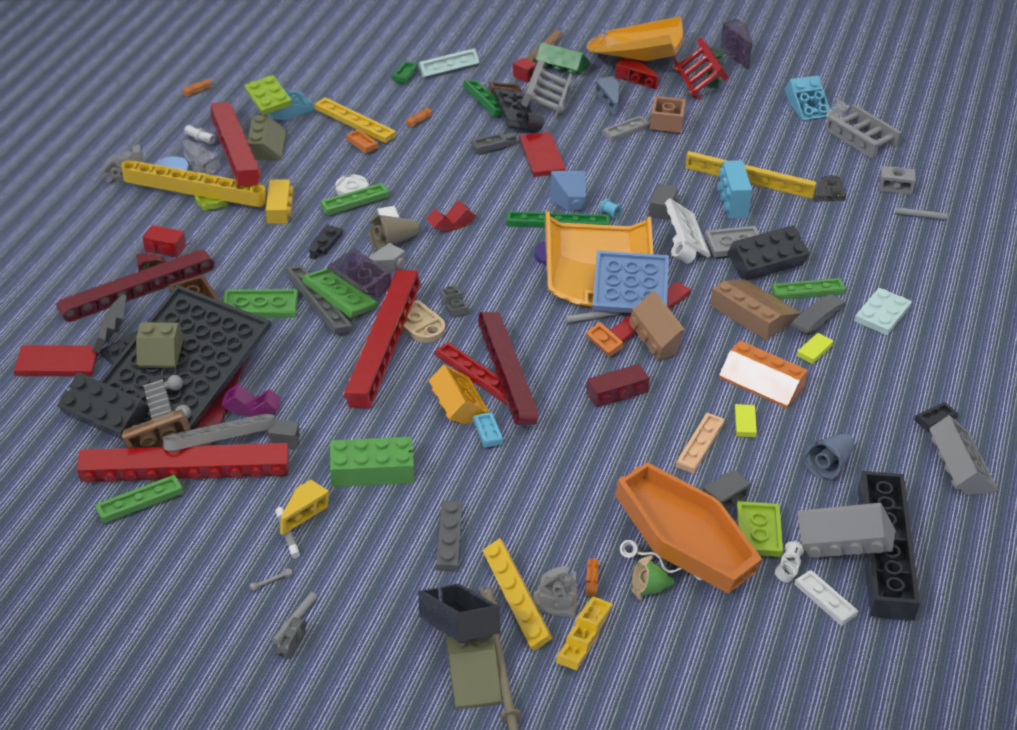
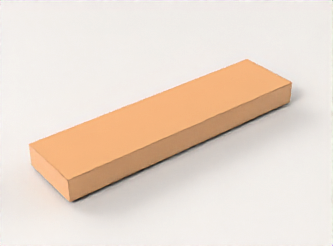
(700, 443)

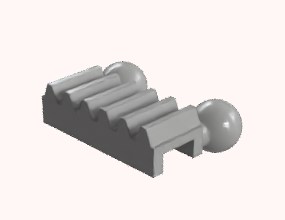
(158, 397)

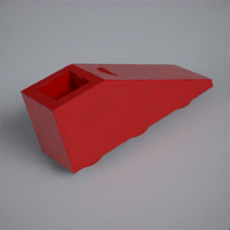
(636, 72)

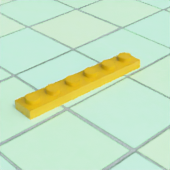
(355, 120)
(517, 595)

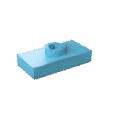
(488, 430)

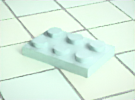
(883, 311)

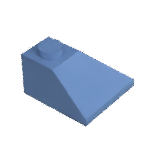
(569, 189)

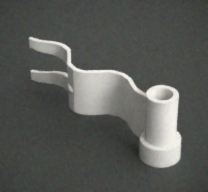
(626, 553)

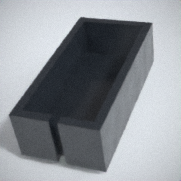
(768, 253)
(102, 406)
(459, 613)

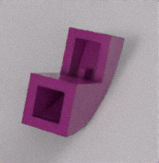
(244, 403)

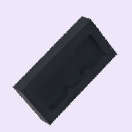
(934, 415)

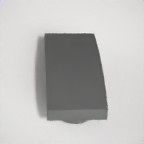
(454, 301)

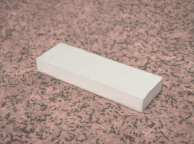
(826, 597)

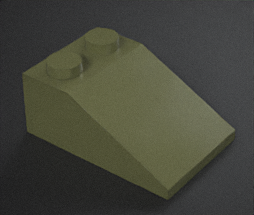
(473, 673)

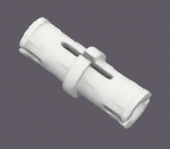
(200, 134)

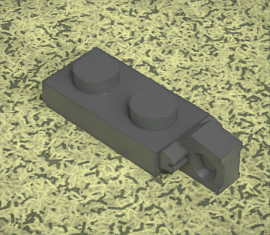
(493, 142)

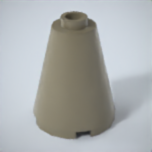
(391, 230)

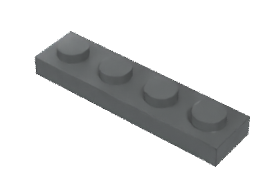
(449, 536)

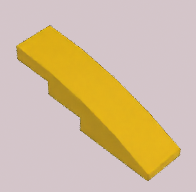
(584, 633)

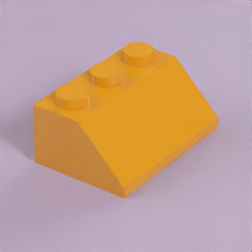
(457, 395)

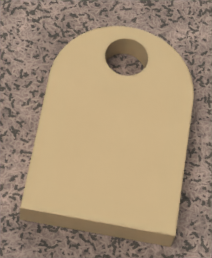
(422, 321)

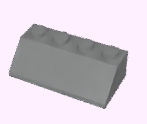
(962, 458)
(846, 530)

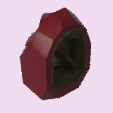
(147, 260)

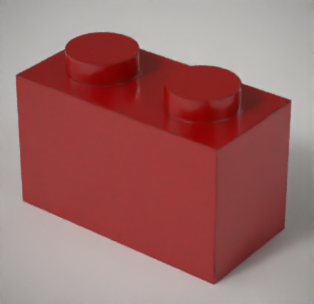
(164, 241)

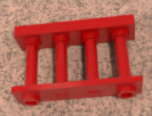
(713, 64)

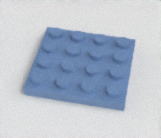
(627, 279)

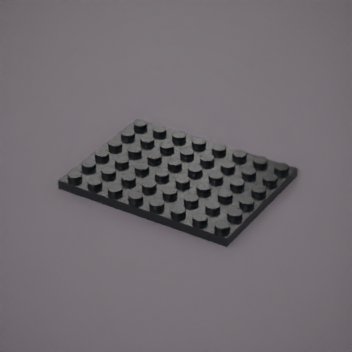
(212, 351)

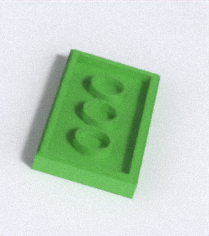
(339, 293)
(264, 302)

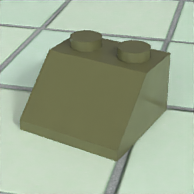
(158, 344)

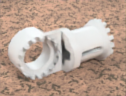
(791, 566)

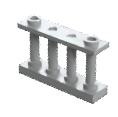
(533, 88)
(860, 140)

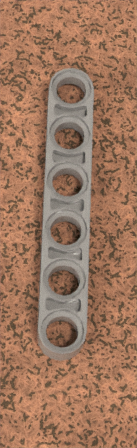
(218, 432)

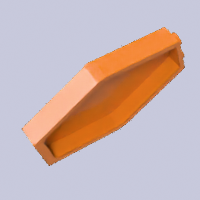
(687, 527)

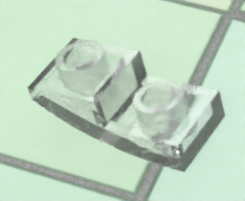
(838, 108)

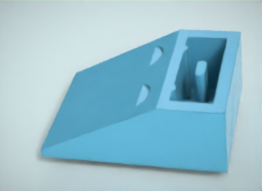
(807, 97)
(299, 106)

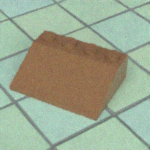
(752, 307)

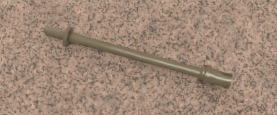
(510, 715)

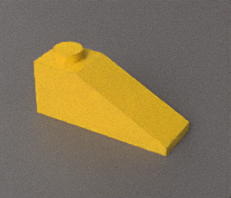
(304, 504)

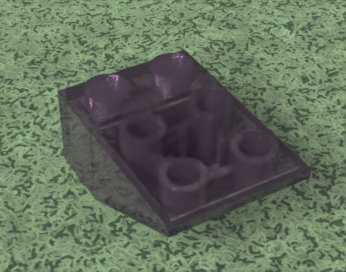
(737, 41)

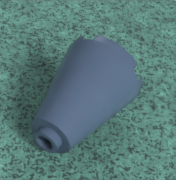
(829, 455)

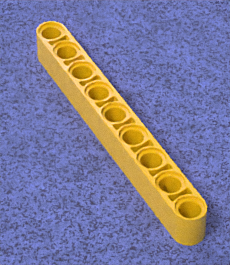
(192, 183)

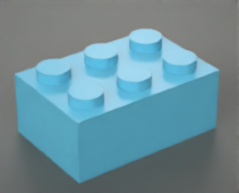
(734, 189)

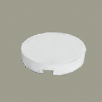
(349, 184)

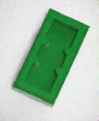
(405, 72)

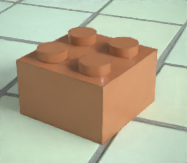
(667, 114)

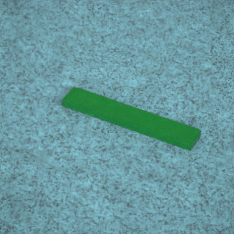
(537, 219)

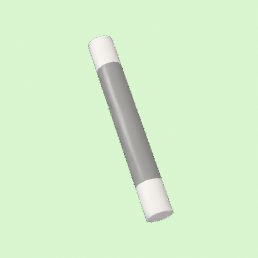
(288, 536)

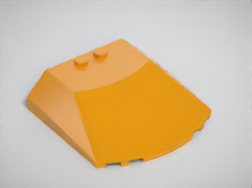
(642, 41)
(573, 253)

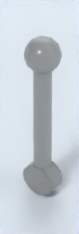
(287, 573)

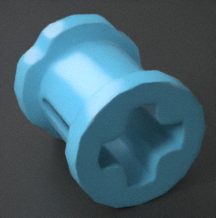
(610, 208)

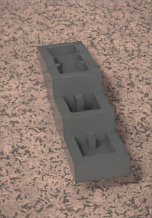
(816, 314)
(110, 323)

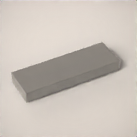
(626, 128)

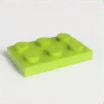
(268, 94)
(761, 526)

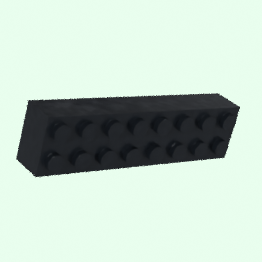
(891, 574)

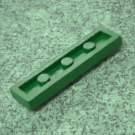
(483, 96)

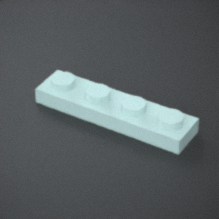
(448, 63)

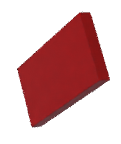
(541, 153)
(55, 360)

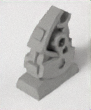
(113, 165)
(557, 593)

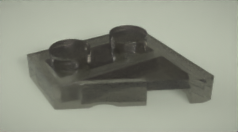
(830, 189)

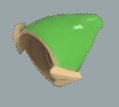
(649, 578)

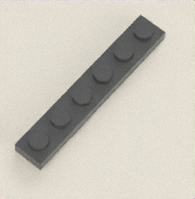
(328, 312)

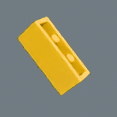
(279, 201)

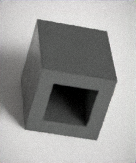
(285, 432)

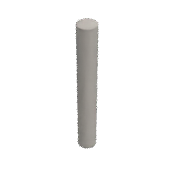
(921, 213)
(589, 316)
(300, 611)

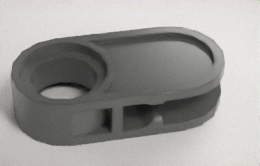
(291, 637)

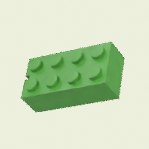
(371, 461)

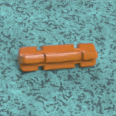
(197, 87)
(419, 117)
(592, 577)

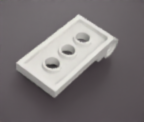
(689, 236)

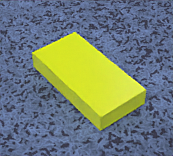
(815, 348)
(745, 420)

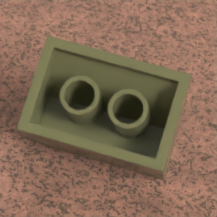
(266, 138)

